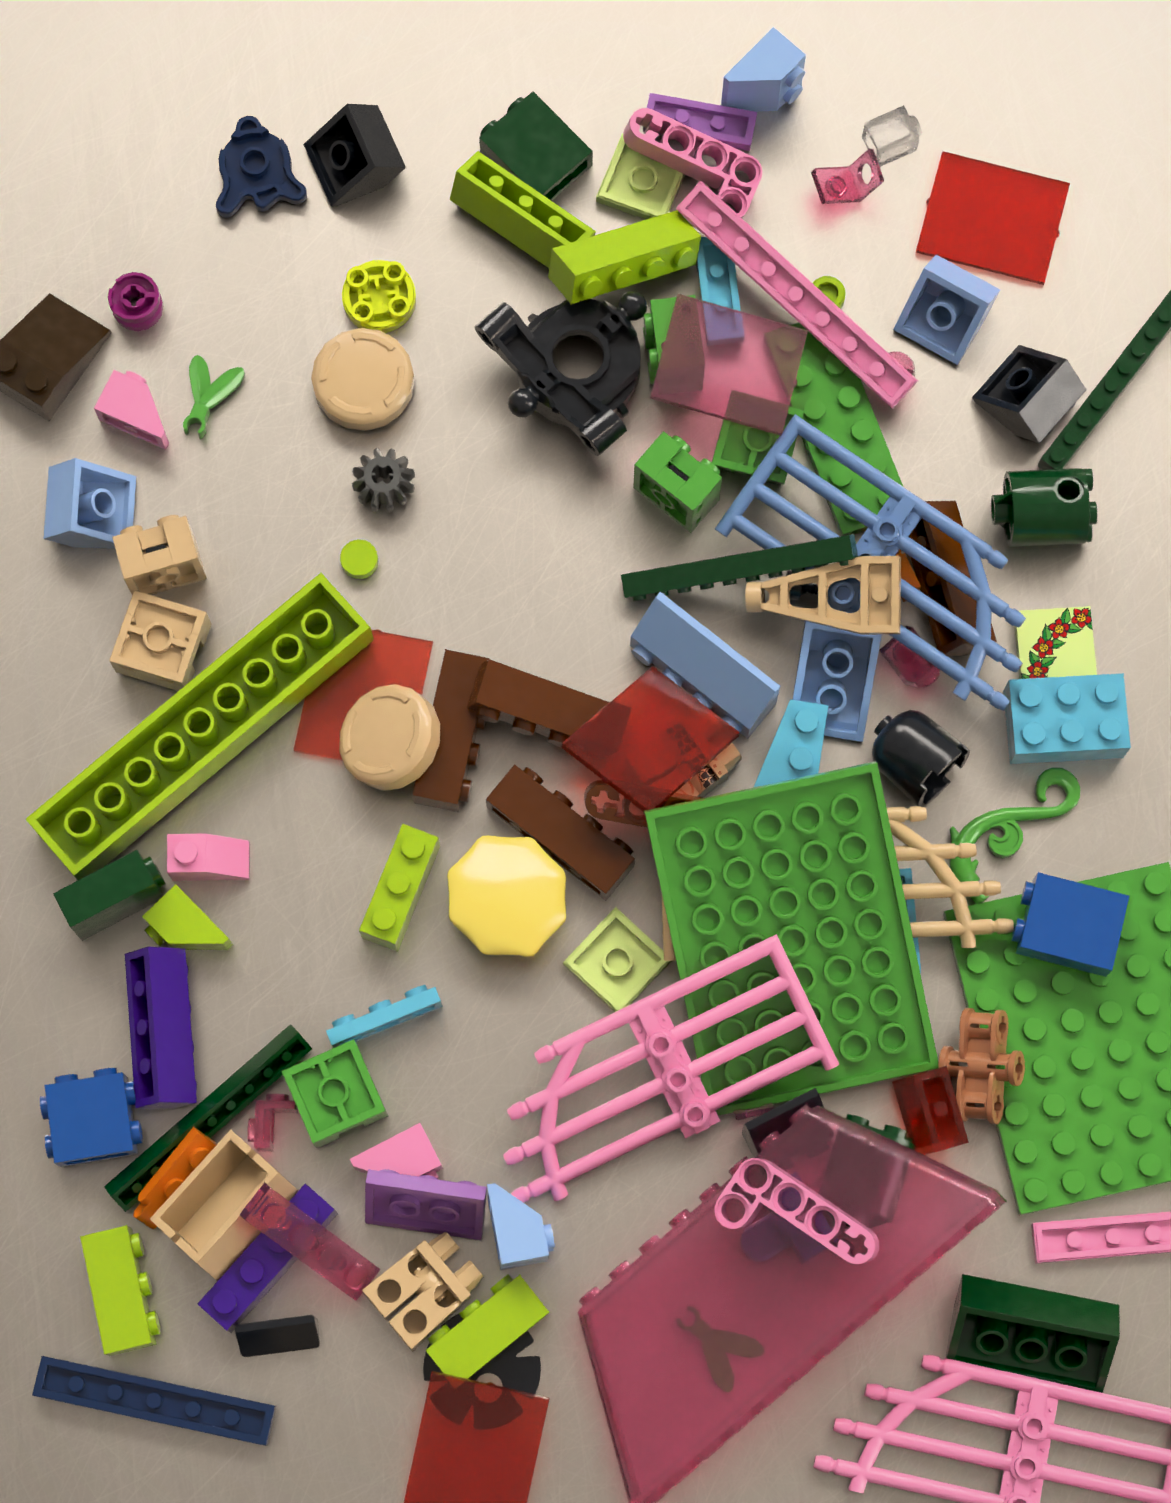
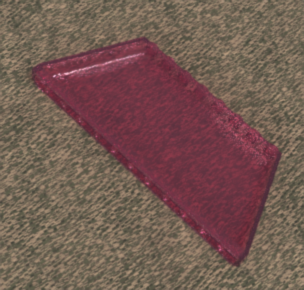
(734, 1317)

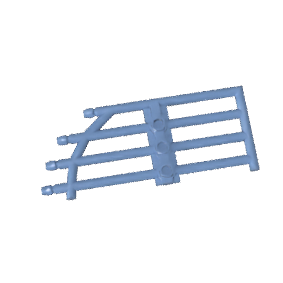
(885, 537)

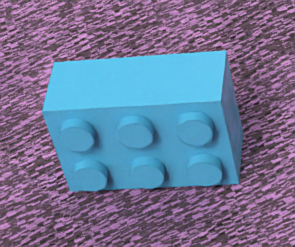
(1067, 718)

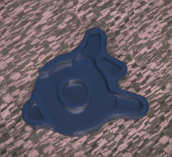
(256, 168)

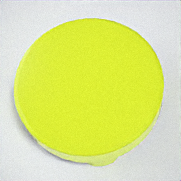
(379, 295)

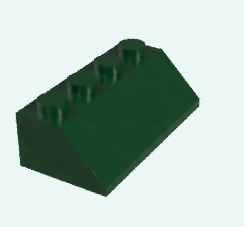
(1034, 1332)

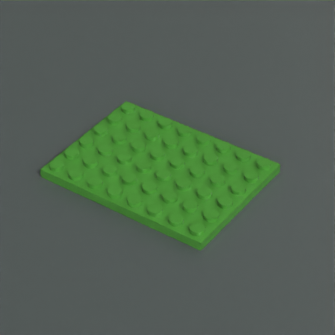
(825, 877)
(1093, 1049)

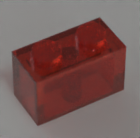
(930, 1111)

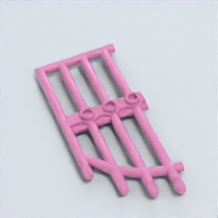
(670, 1063)
(1029, 1440)

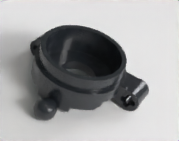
(581, 404)

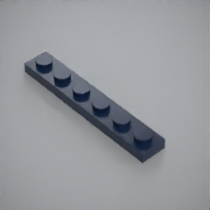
(154, 1400)

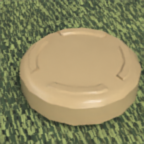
(363, 379)
(389, 737)

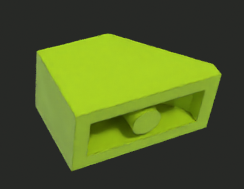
(183, 924)

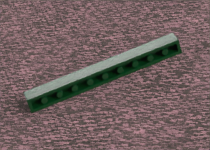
(1109, 388)
(738, 566)
(212, 1112)

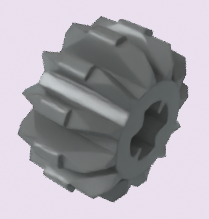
(381, 492)

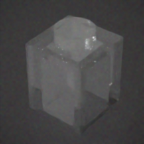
(892, 135)

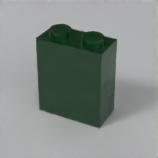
(536, 146)
(110, 894)

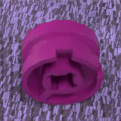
(147, 308)

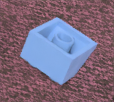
(765, 75)
(946, 309)
(87, 504)
(517, 1230)

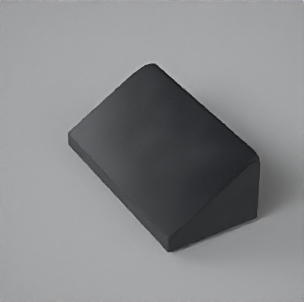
(278, 1335)

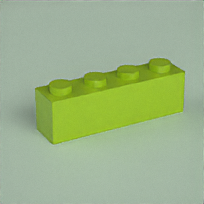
(514, 208)
(624, 256)

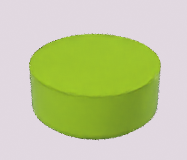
(832, 289)
(359, 559)

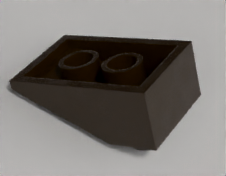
(48, 355)

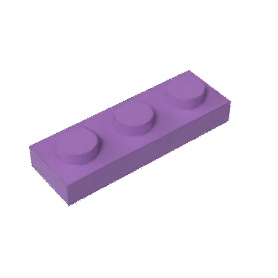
(720, 122)

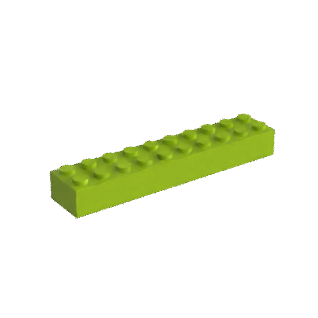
(201, 728)

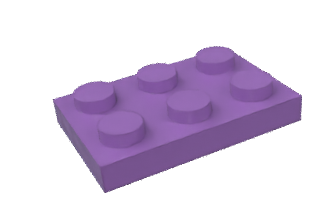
(425, 1204)

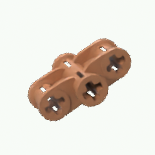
(982, 1051)

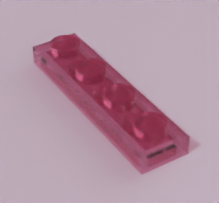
(309, 1241)

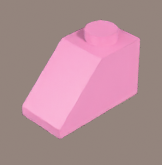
(131, 408)
(207, 857)
(405, 1153)

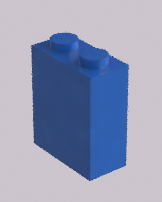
(1070, 924)

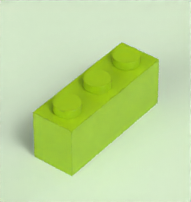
(400, 887)
(120, 1290)
(486, 1328)

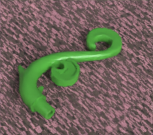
(1007, 820)

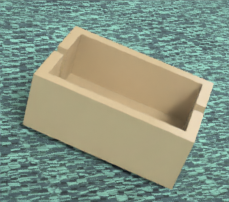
(206, 1207)

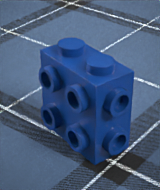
(90, 1118)

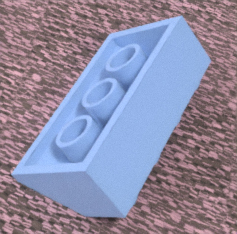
(704, 665)

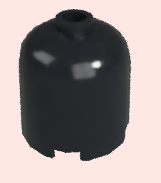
(917, 754)

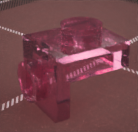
(908, 665)
(262, 1126)

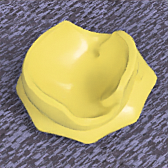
(507, 895)

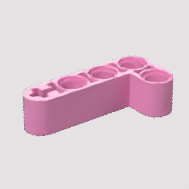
(690, 160)
(803, 1217)

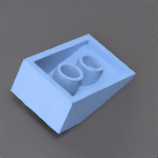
(837, 672)

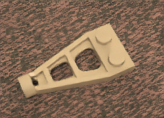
(878, 595)

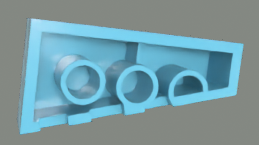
(796, 744)

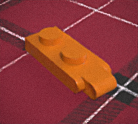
(172, 1174)

